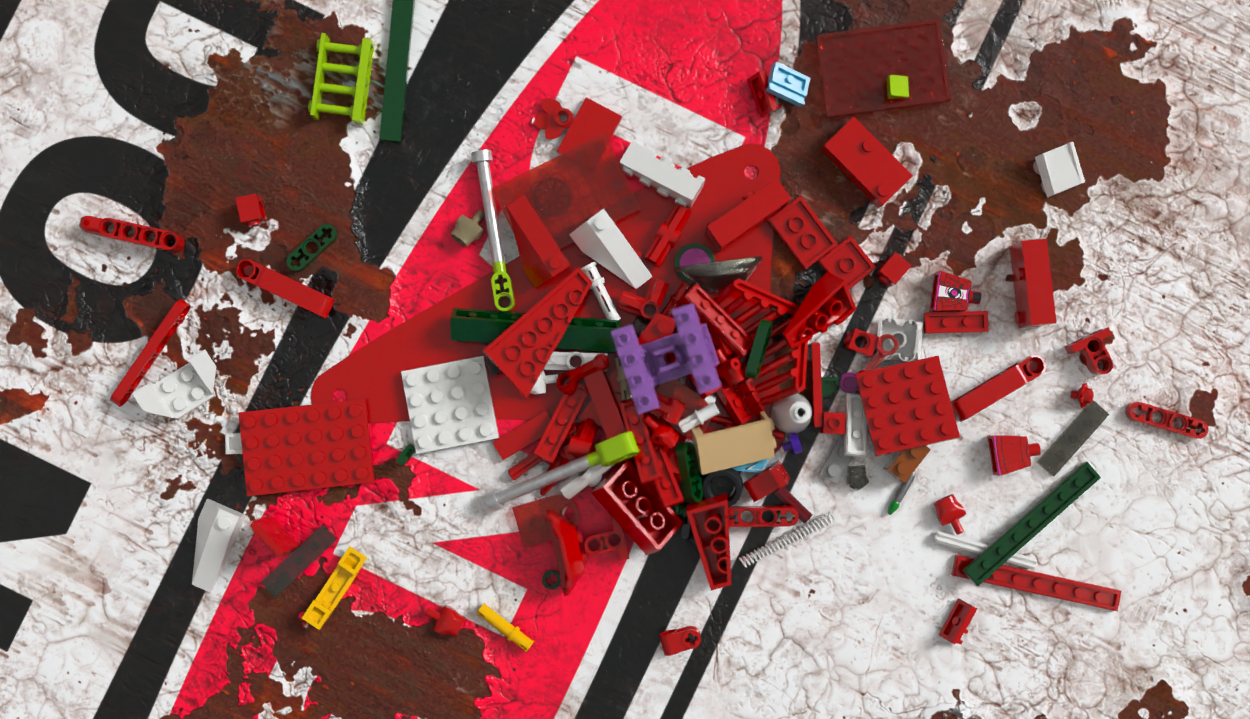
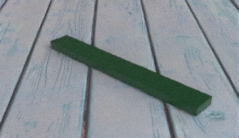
(397, 70)
(1031, 524)

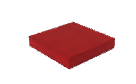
(848, 262)

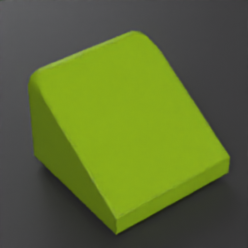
(897, 87)

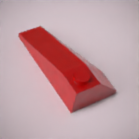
(824, 305)

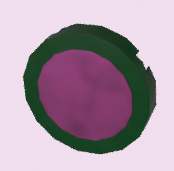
(692, 254)

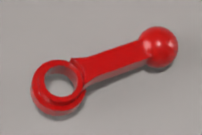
(881, 354)
(600, 362)

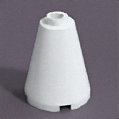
(791, 413)

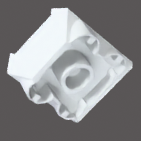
(1059, 169)
(909, 336)

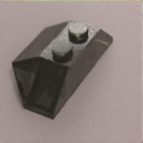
(719, 273)

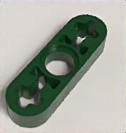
(303, 247)
(758, 349)
(690, 483)

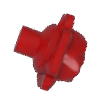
(1083, 395)

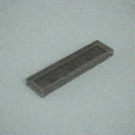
(1072, 438)
(299, 560)

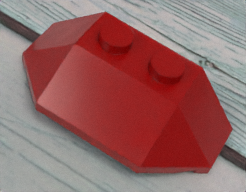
(567, 550)

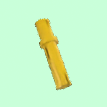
(506, 628)

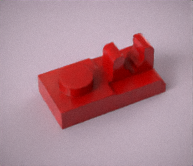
(765, 101)
(958, 622)

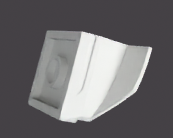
(181, 390)

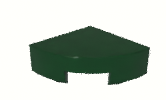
(829, 385)
(406, 454)

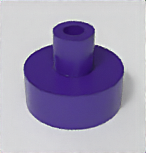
(792, 444)

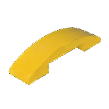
(335, 588)

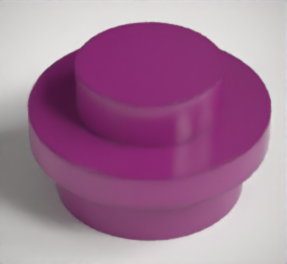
(848, 383)

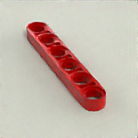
(150, 352)

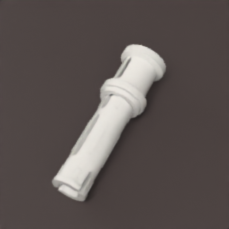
(598, 281)

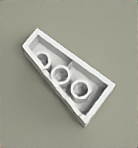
(661, 174)

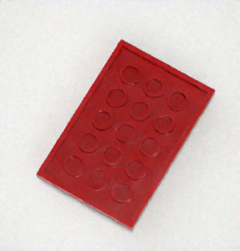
(306, 447)

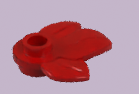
(549, 118)

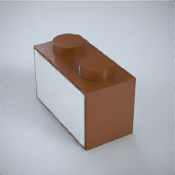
(905, 462)

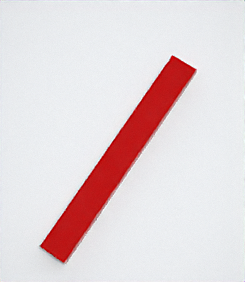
(1046, 585)

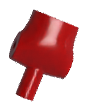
(729, 369)
(662, 432)
(949, 512)
(447, 621)

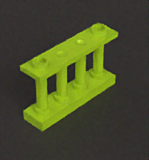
(358, 91)

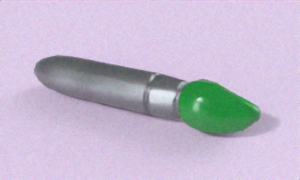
(894, 505)

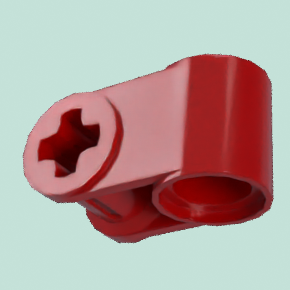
(677, 640)

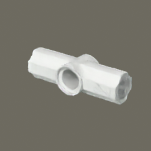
(561, 360)
(582, 479)

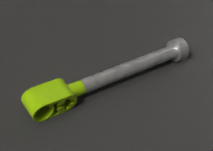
(482, 159)
(607, 453)

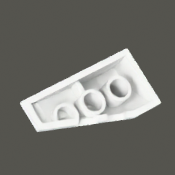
(607, 246)
(214, 540)

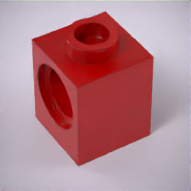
(251, 210)
(893, 269)
(869, 339)
(833, 423)

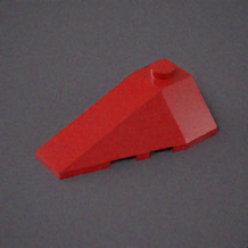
(536, 247)

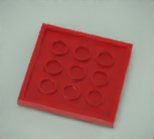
(907, 406)

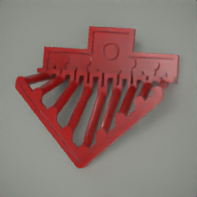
(742, 398)

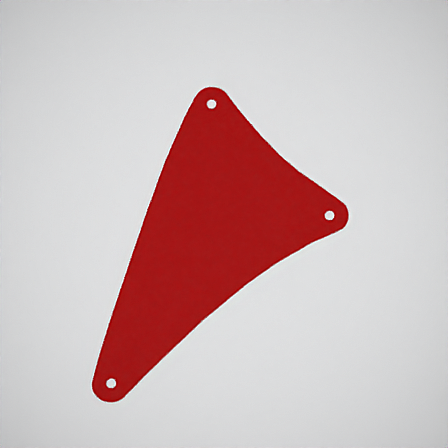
(425, 339)

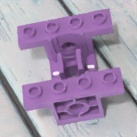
(648, 363)

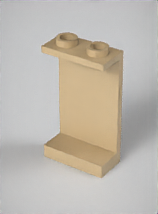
(734, 445)

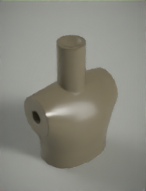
(467, 229)

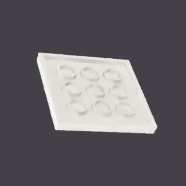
(450, 404)

